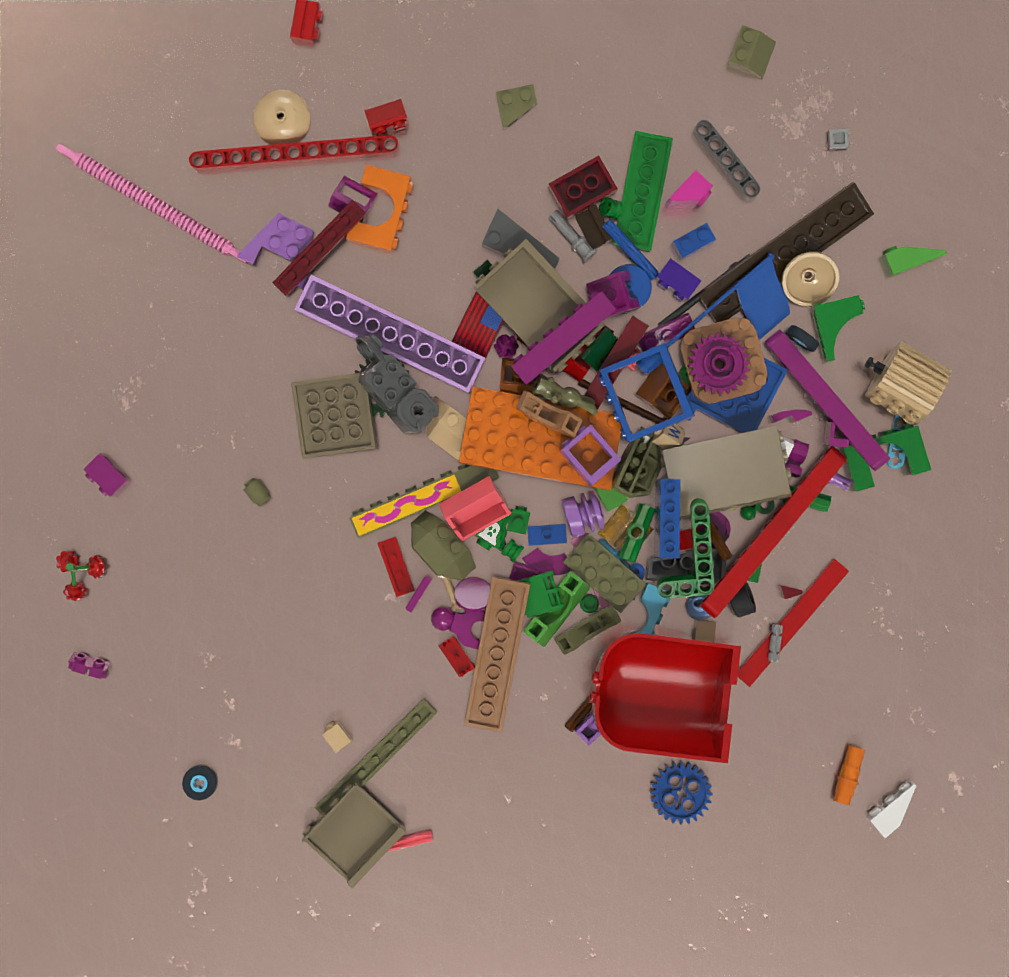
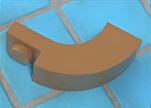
(548, 415)

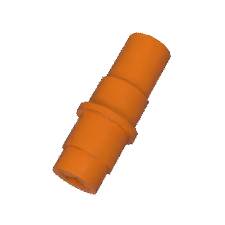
(849, 775)

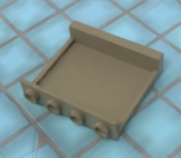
(353, 833)

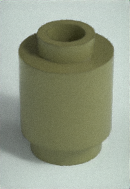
(256, 491)

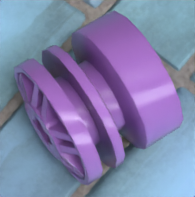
(583, 514)

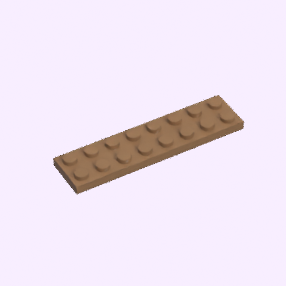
(497, 654)

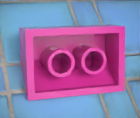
(690, 193)

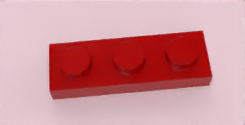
(396, 566)

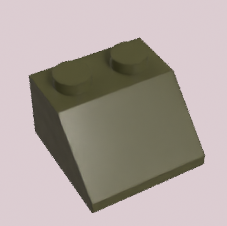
(751, 52)

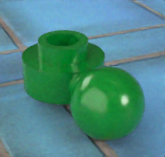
(749, 512)

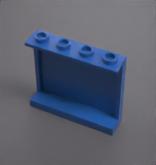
(667, 518)

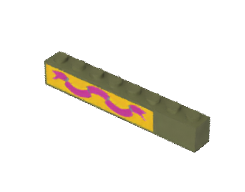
(417, 499)

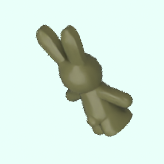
(567, 397)

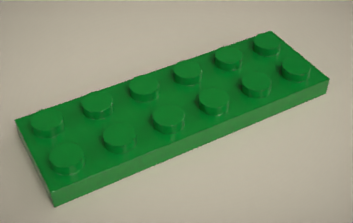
(644, 188)

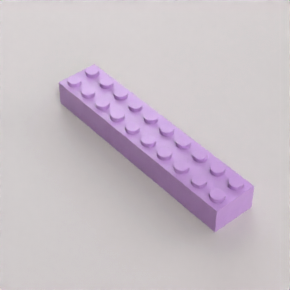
(399, 337)

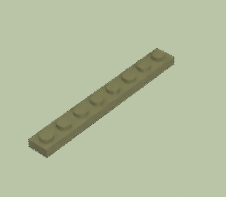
(382, 752)

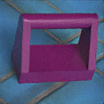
(339, 201)

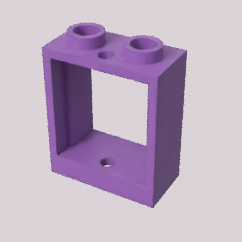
(568, 444)

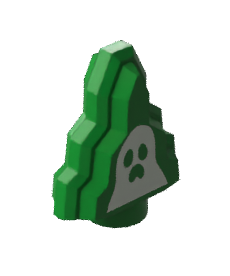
(493, 535)

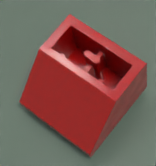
(387, 117)

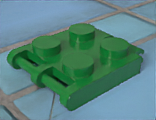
(541, 595)

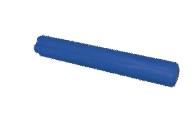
(633, 252)

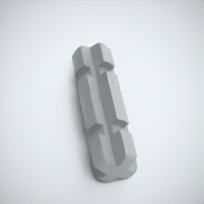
(775, 643)

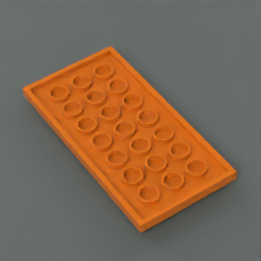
(508, 441)

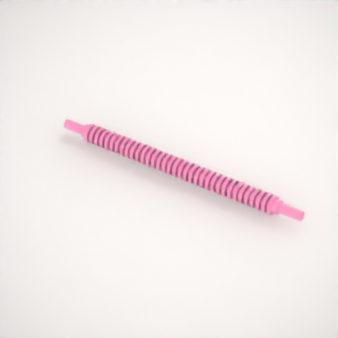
(149, 200)

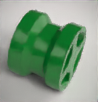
(611, 208)
(512, 550)

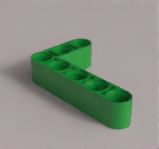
(698, 556)

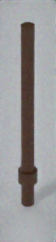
(630, 406)

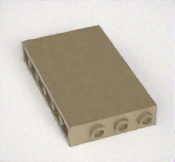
(532, 298)
(730, 471)

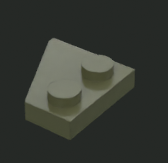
(515, 103)

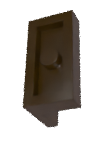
(591, 225)

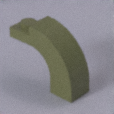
(587, 629)

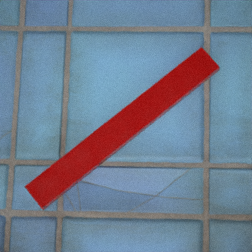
(794, 620)

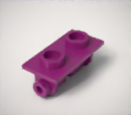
(97, 667)

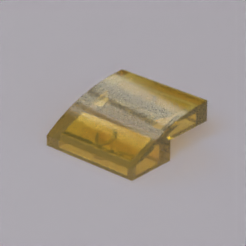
(616, 528)

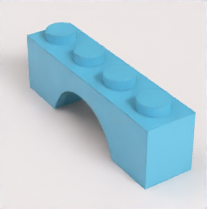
(653, 603)

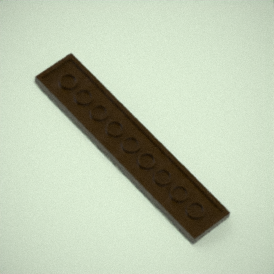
(810, 234)

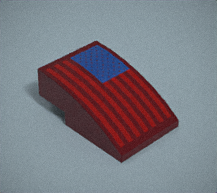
(478, 327)

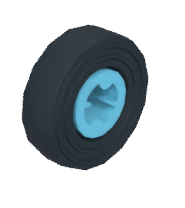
(802, 338)
(202, 773)

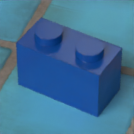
(693, 241)

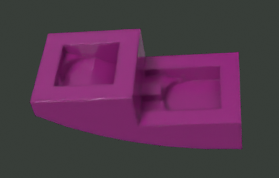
(795, 415)

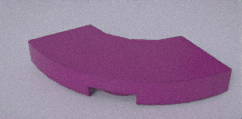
(545, 562)

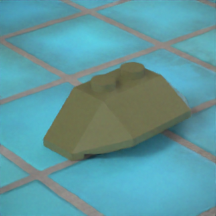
(638, 468)
(440, 547)

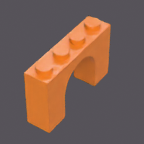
(397, 187)

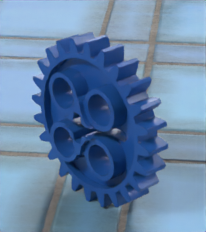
(698, 797)

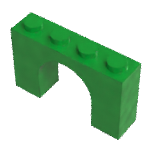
(907, 439)

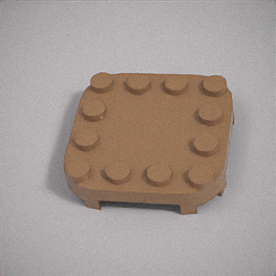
(746, 333)

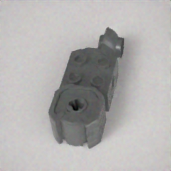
(394, 388)

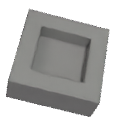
(838, 139)

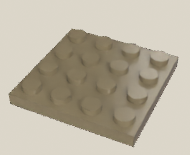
(333, 416)

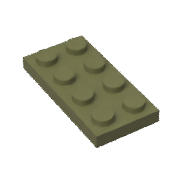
(604, 573)

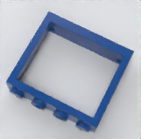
(675, 379)

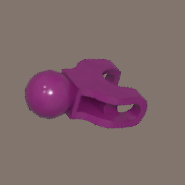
(458, 623)

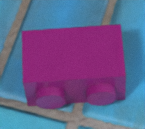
(105, 475)

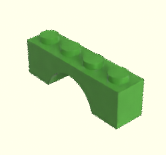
(545, 625)

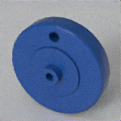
(639, 285)

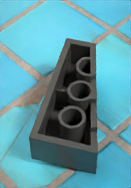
(507, 234)
(683, 565)

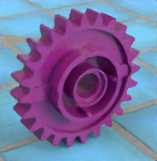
(733, 364)

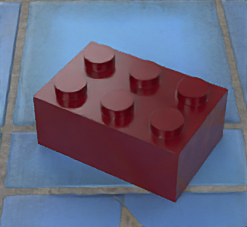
(582, 187)

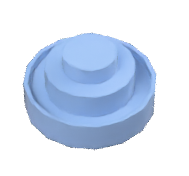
(695, 610)

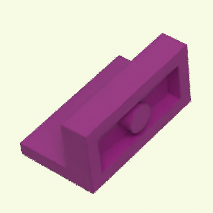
(829, 438)

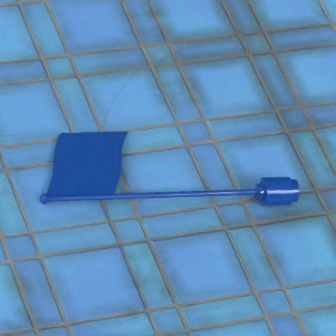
(759, 298)

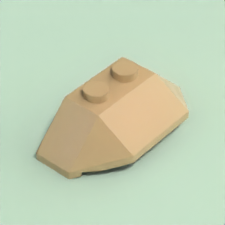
(447, 429)

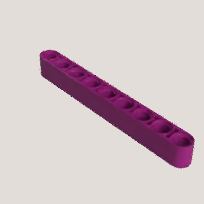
(827, 400)

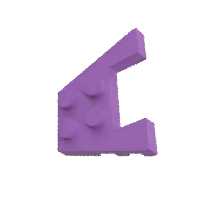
(281, 237)

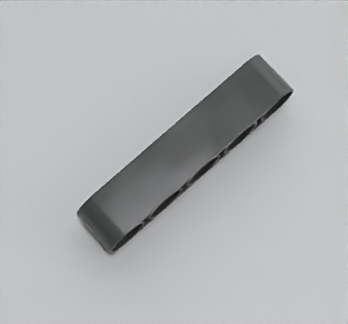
(725, 150)

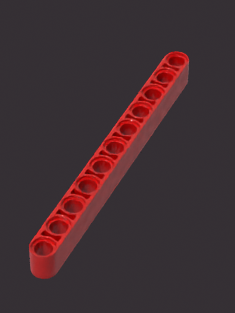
(284, 158)
(773, 532)

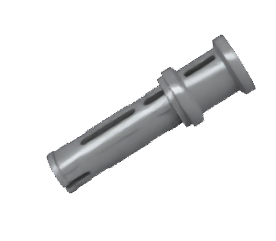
(578, 242)

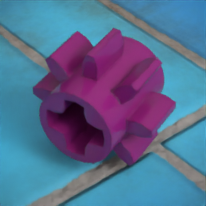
(506, 346)

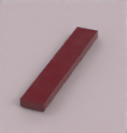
(319, 248)
(622, 350)

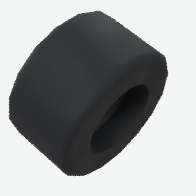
(743, 602)

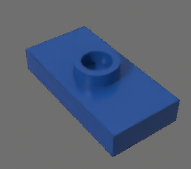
(547, 534)

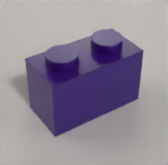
(678, 280)

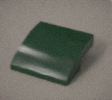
(599, 349)

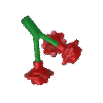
(68, 562)

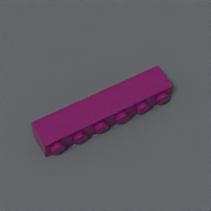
(564, 337)

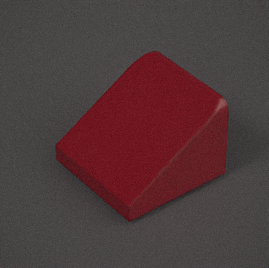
(788, 592)

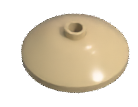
(290, 128)
(816, 286)

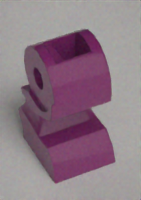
(797, 457)

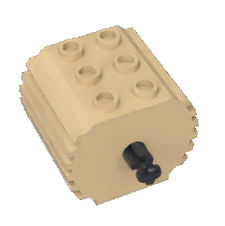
(907, 383)

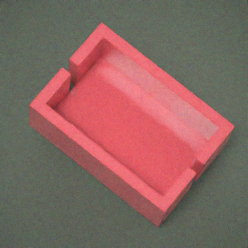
(475, 508)

